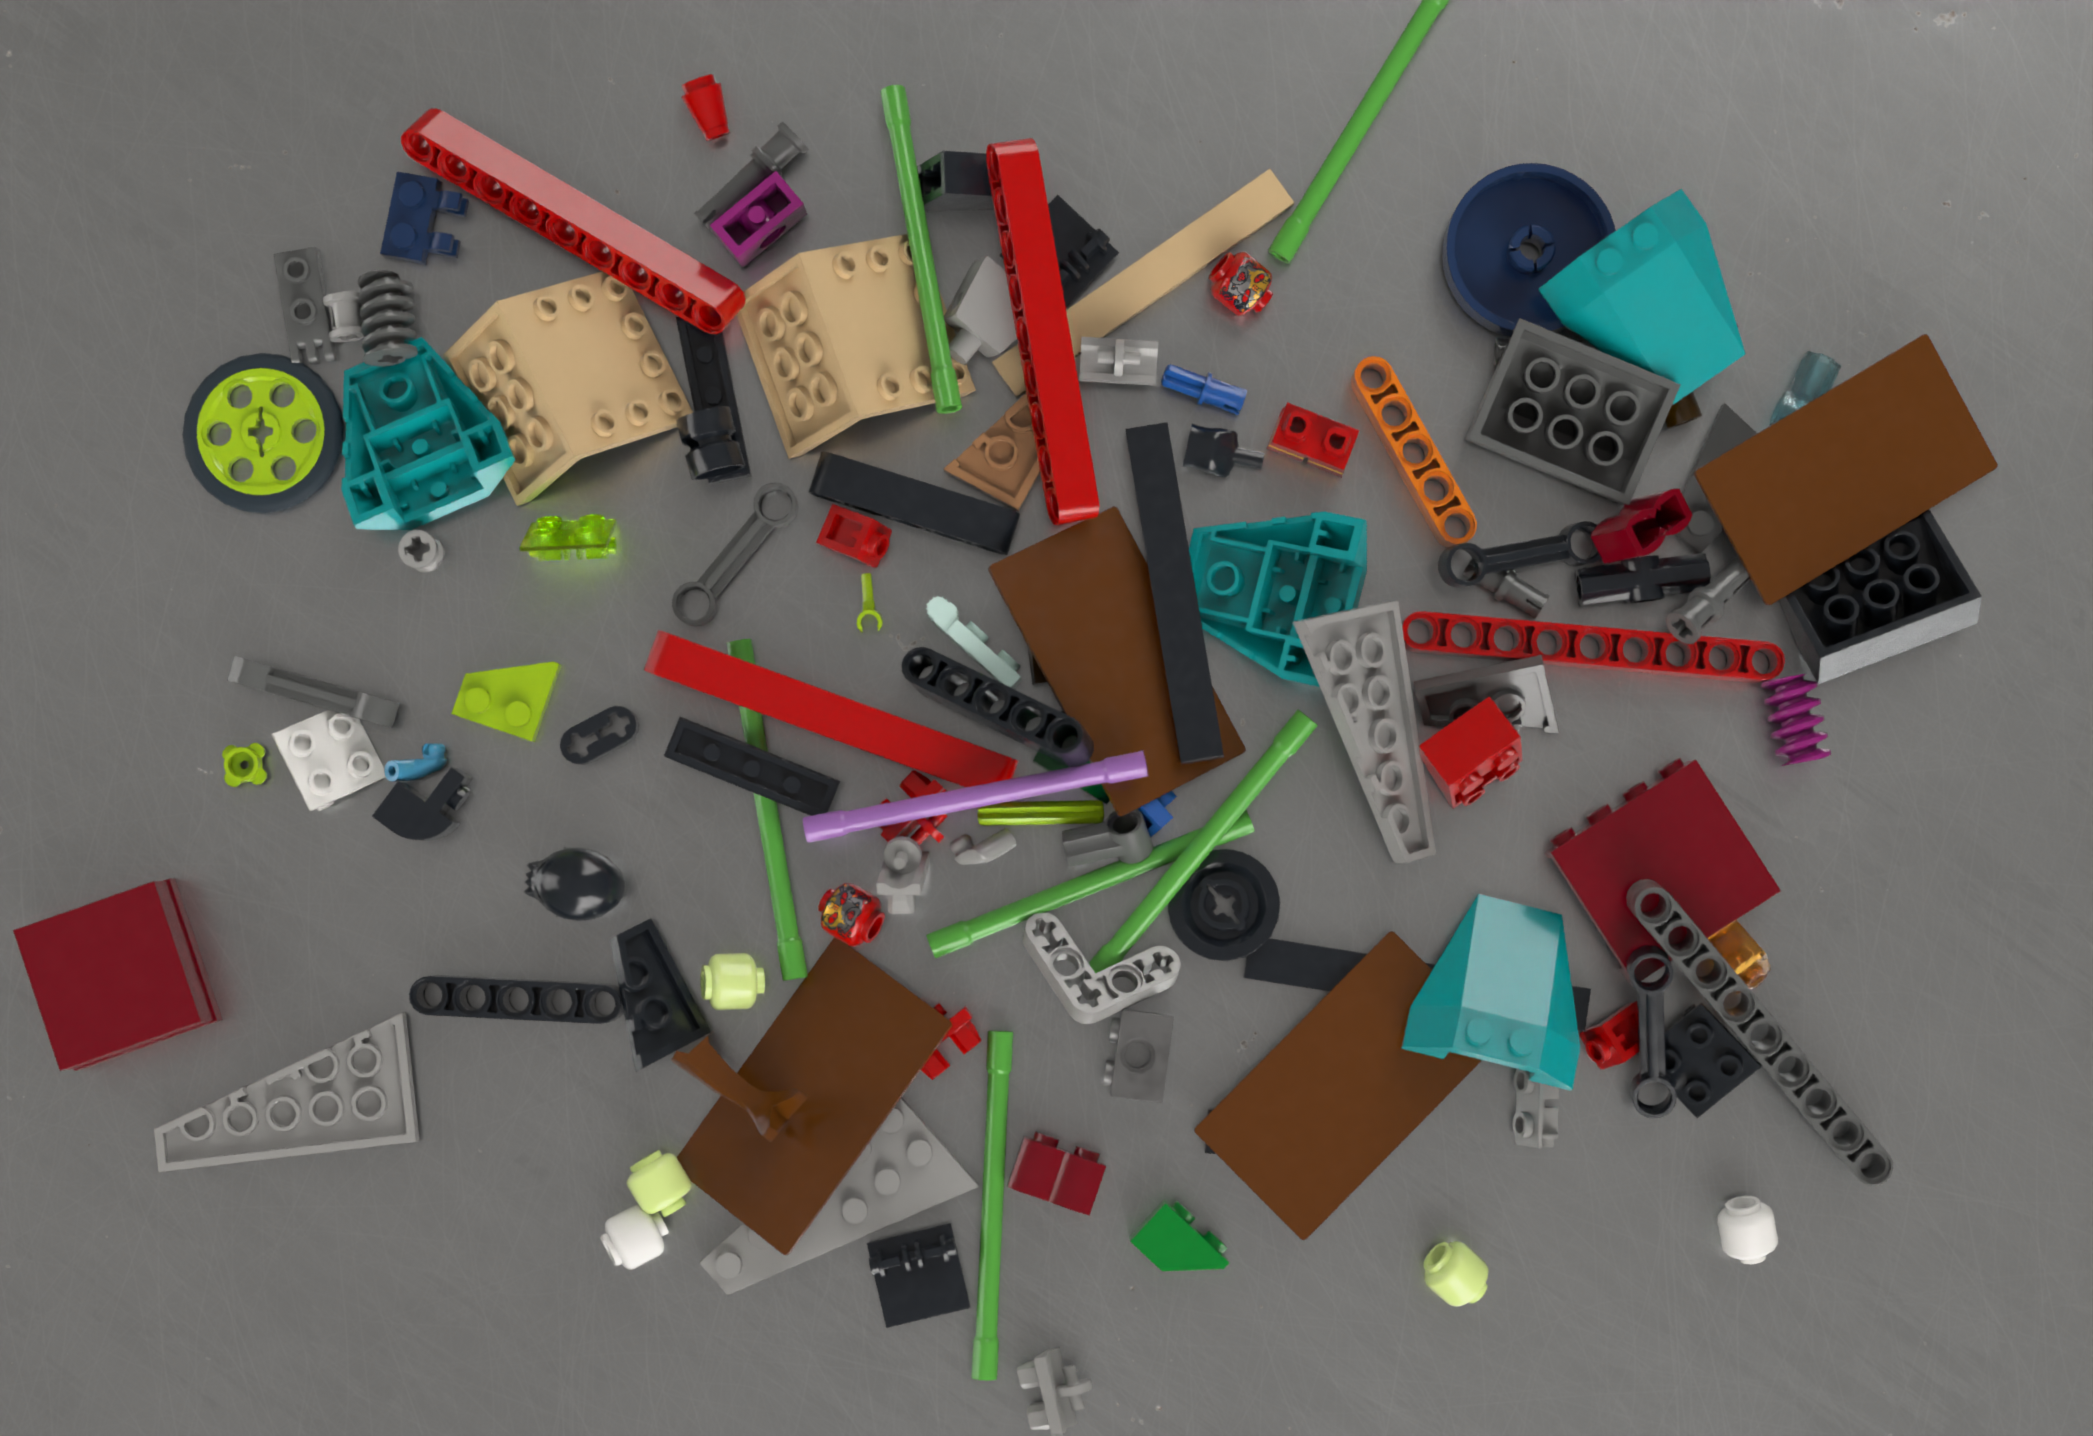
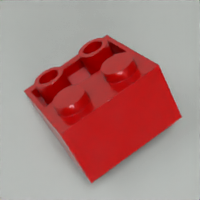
(1472, 753)

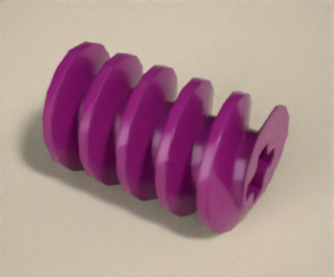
(1796, 719)

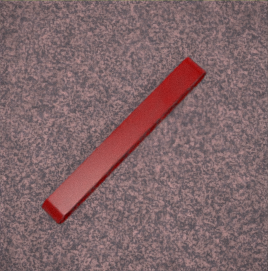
(573, 221)
(1042, 330)
(1610, 641)
(825, 713)

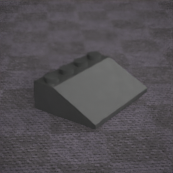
(1572, 412)

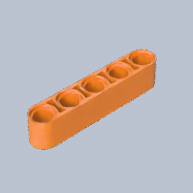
(1413, 431)

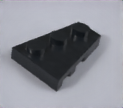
(653, 996)

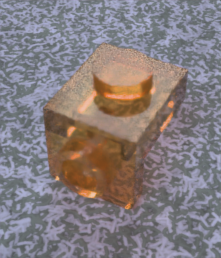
(1742, 954)

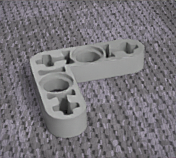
(1099, 984)

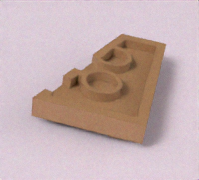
(1002, 459)

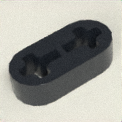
(604, 744)

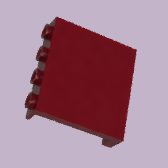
(1666, 834)

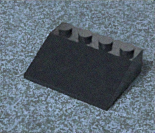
(1882, 601)

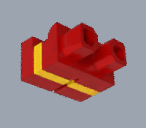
(1313, 436)

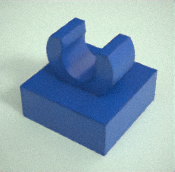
(1155, 813)

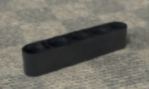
(914, 503)
(1010, 719)
(497, 999)

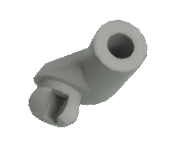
(984, 851)

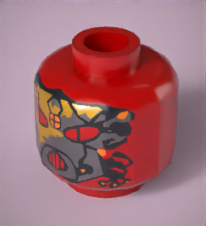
(1241, 283)
(851, 914)

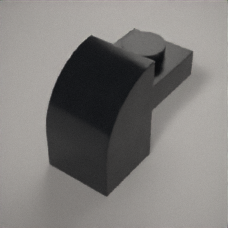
(423, 818)

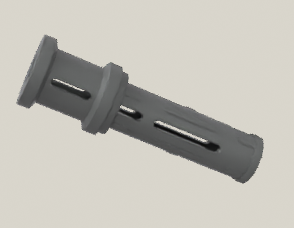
(764, 162)
(1707, 603)

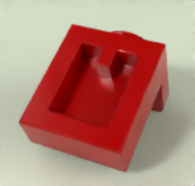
(855, 535)
(1614, 1038)

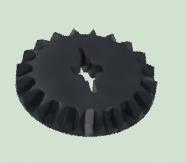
(1255, 906)

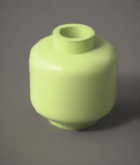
(731, 981)
(659, 1183)
(1456, 1273)

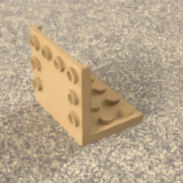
(840, 339)
(568, 376)

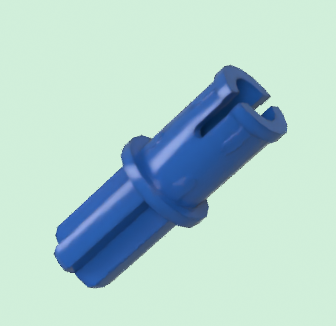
(1205, 389)

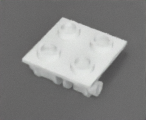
(329, 757)

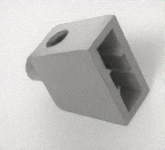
(981, 313)

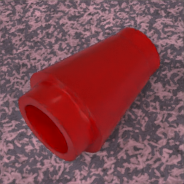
(707, 106)

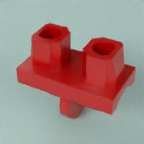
(916, 786)
(962, 1034)

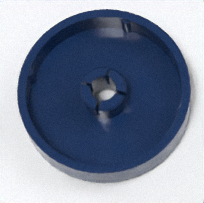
(1500, 213)

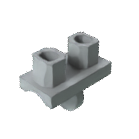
(1118, 361)
(903, 874)
(1059, 1391)

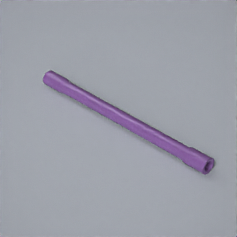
(841, 822)

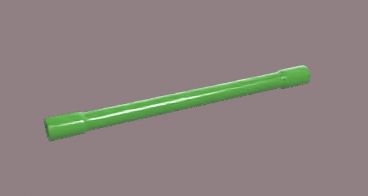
(1297, 225)
(942, 372)
(1284, 745)
(966, 932)
(789, 942)
(986, 1340)

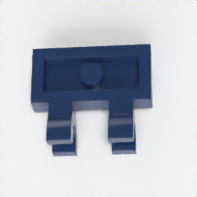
(412, 217)

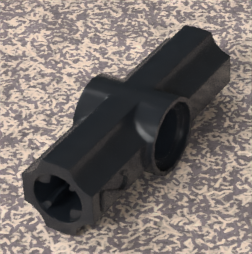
(1642, 579)

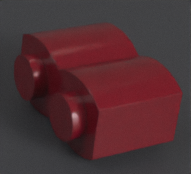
(1641, 526)
(1057, 1174)

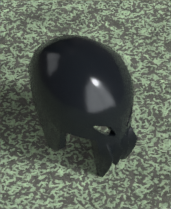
(576, 884)

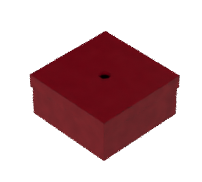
(117, 975)

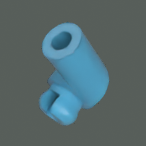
(415, 769)

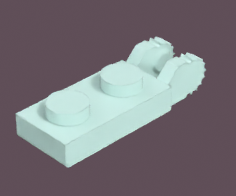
(972, 641)

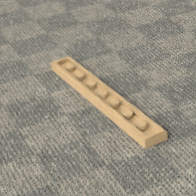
(1164, 268)

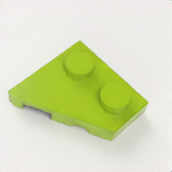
(508, 698)

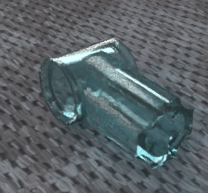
(1813, 378)

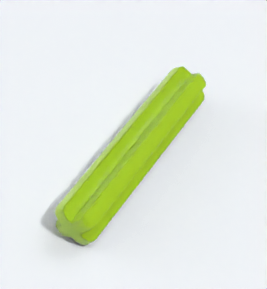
(1042, 813)

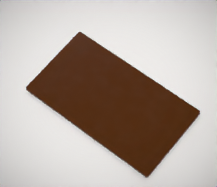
(1845, 469)
(1096, 638)
(851, 1046)
(1334, 1093)

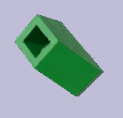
(1175, 1243)

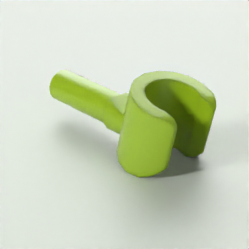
(868, 602)

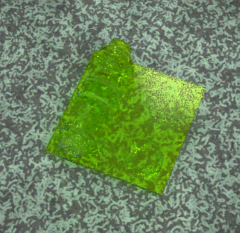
(551, 535)

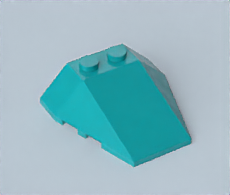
(1653, 296)
(416, 443)
(1277, 572)
(1502, 994)

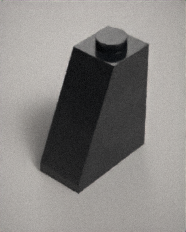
(955, 182)

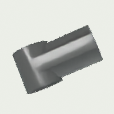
(1116, 837)

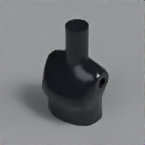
(1218, 451)

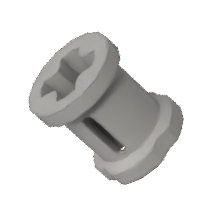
(344, 316)
(411, 542)

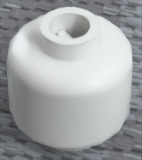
(1747, 1229)
(634, 1237)

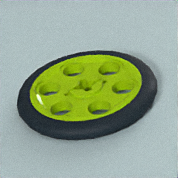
(214, 463)

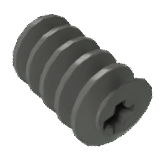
(384, 318)

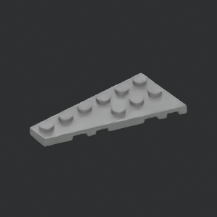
(1369, 693)
(325, 1103)
(891, 1180)

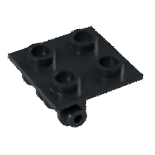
(1079, 249)
(1704, 1059)
(918, 1275)

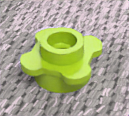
(234, 756)

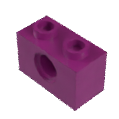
(759, 219)

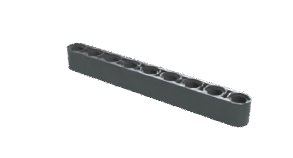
(1774, 1046)

